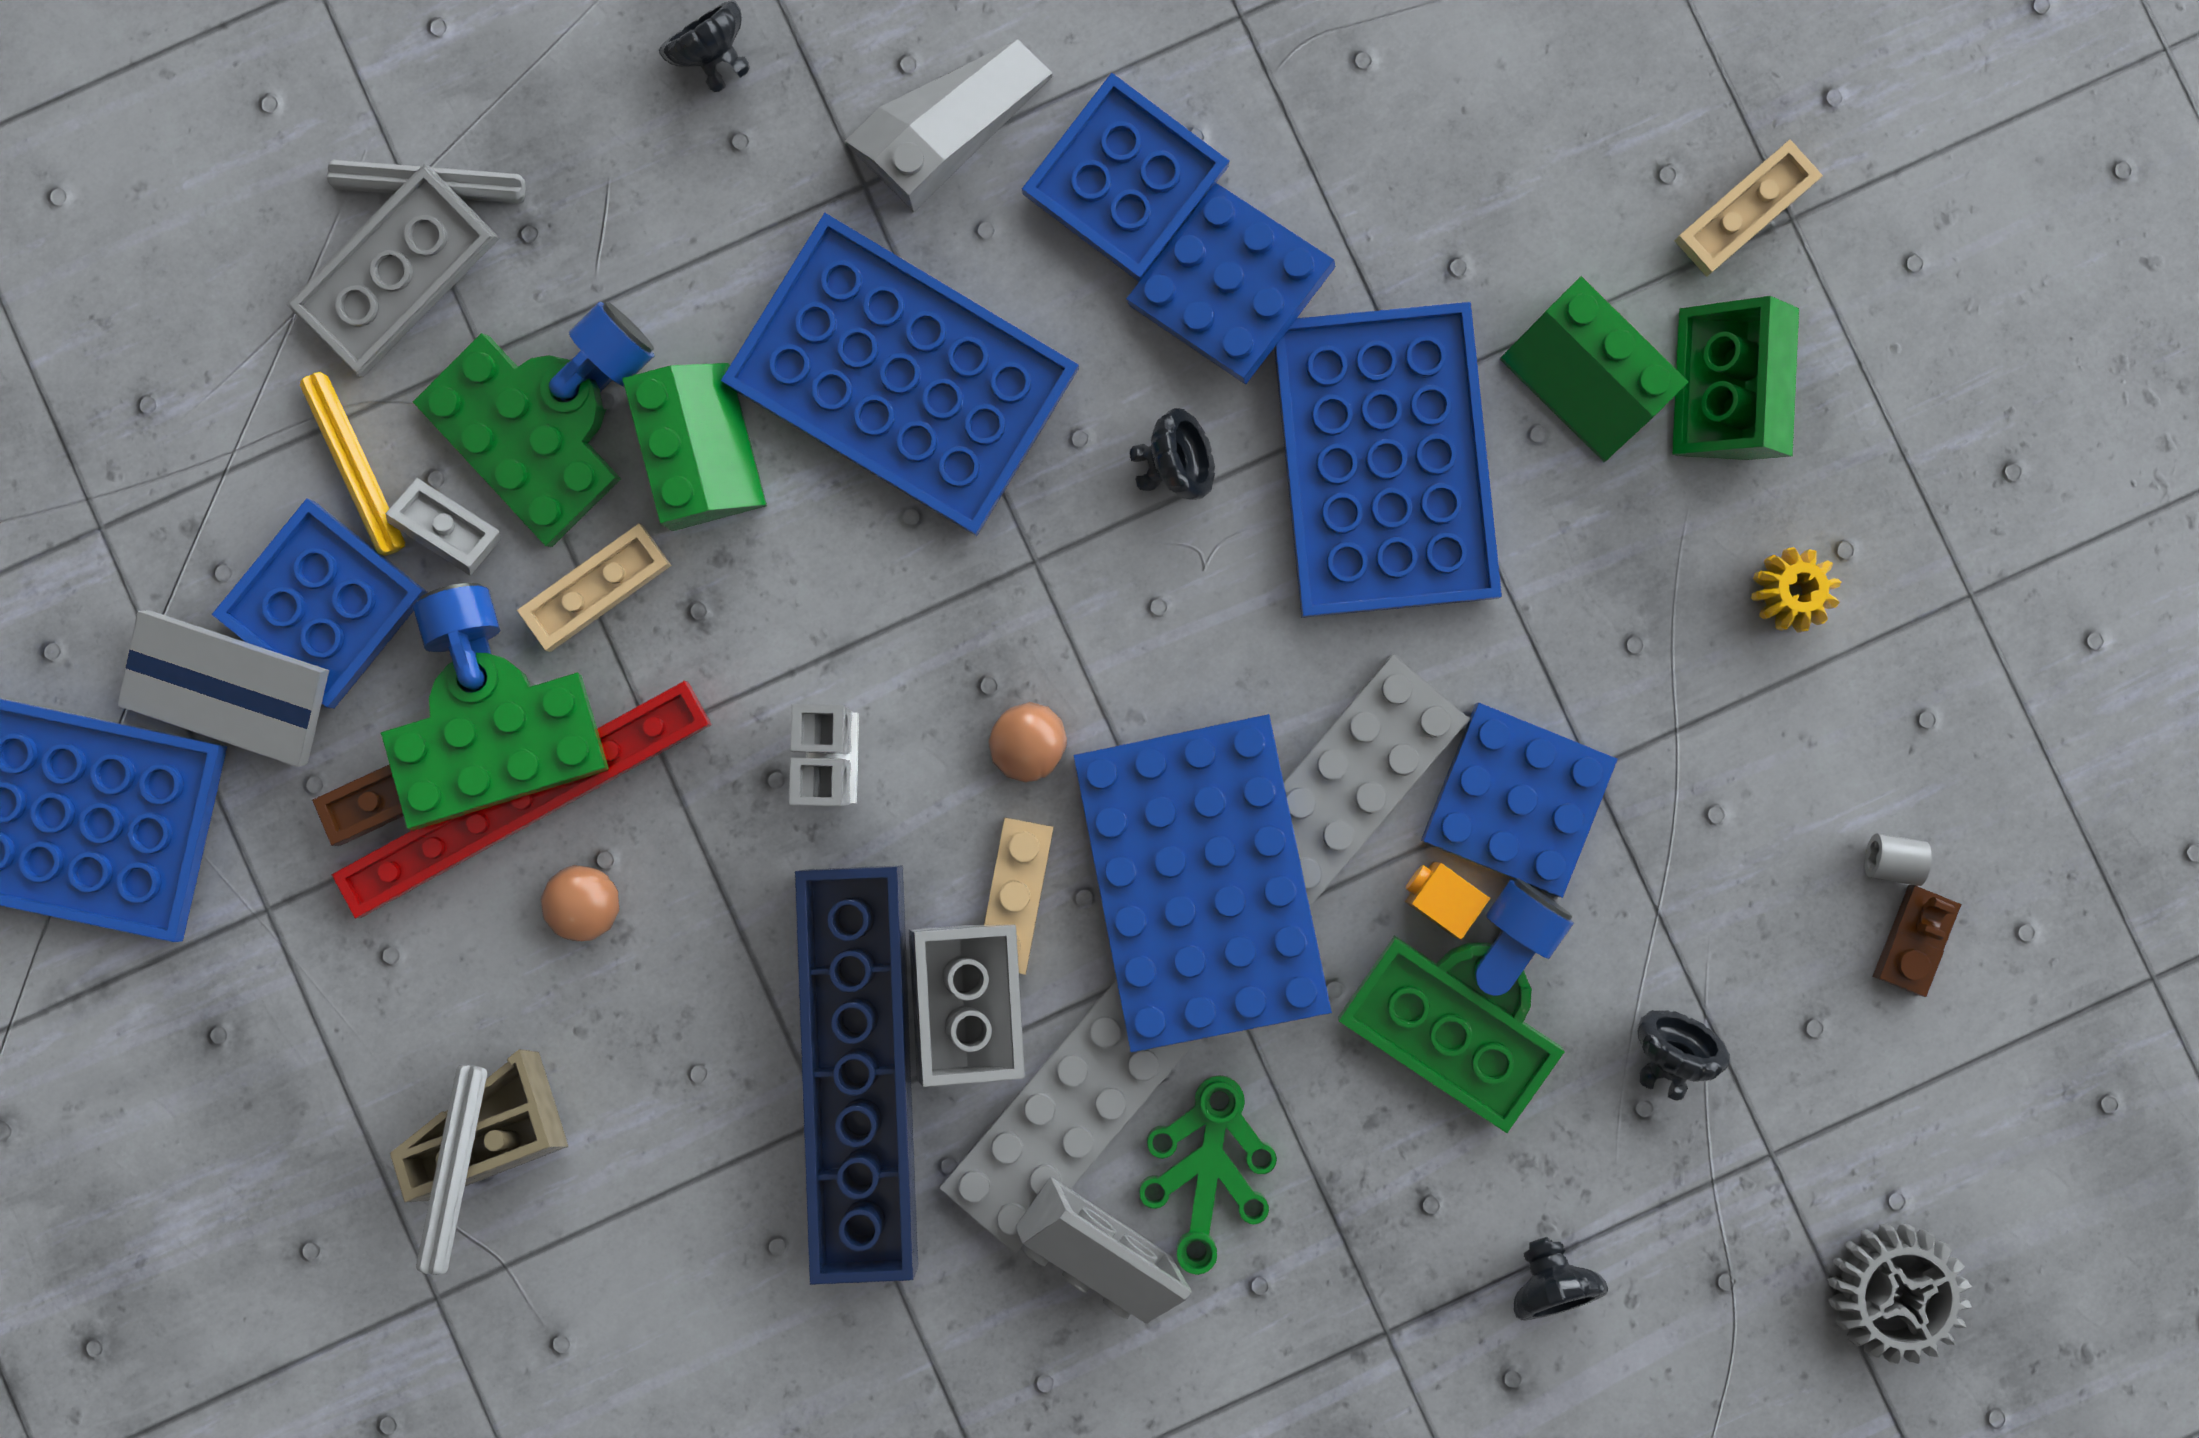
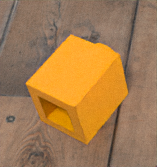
(1445, 898)

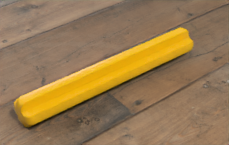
(351, 462)

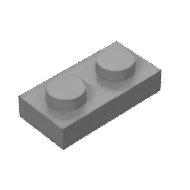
(443, 526)

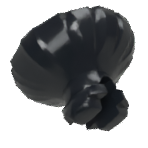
(708, 43)
(1177, 456)
(1679, 1051)
(1555, 1283)

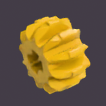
(1796, 570)

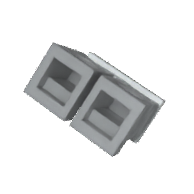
(831, 760)

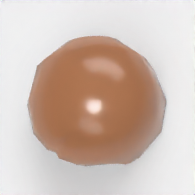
(1027, 742)
(580, 903)

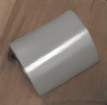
(1898, 859)

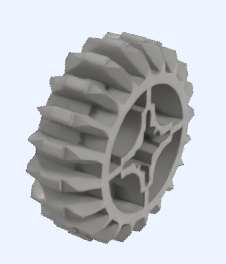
(1934, 1280)

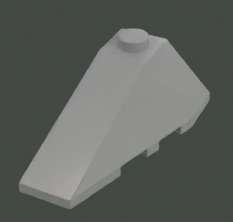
(937, 127)

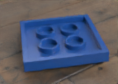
(1125, 177)
(1231, 283)
(321, 599)
(1519, 799)

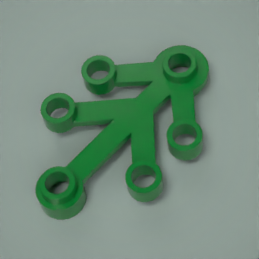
(1209, 1163)

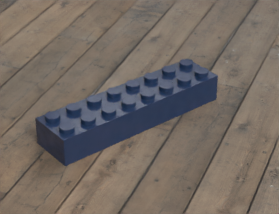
(856, 1075)

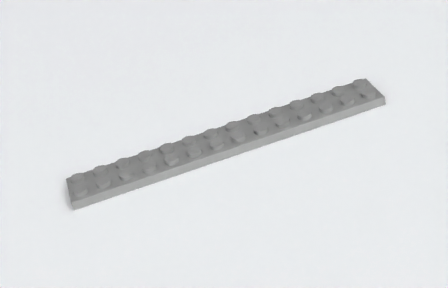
(1093, 1077)

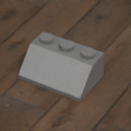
(966, 1004)
(1100, 1254)

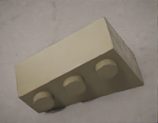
(513, 1128)

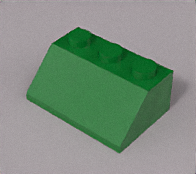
(1593, 369)
(1739, 379)
(694, 444)

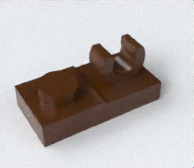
(359, 806)
(1917, 940)

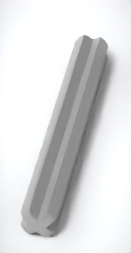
(390, 177)
(451, 1170)

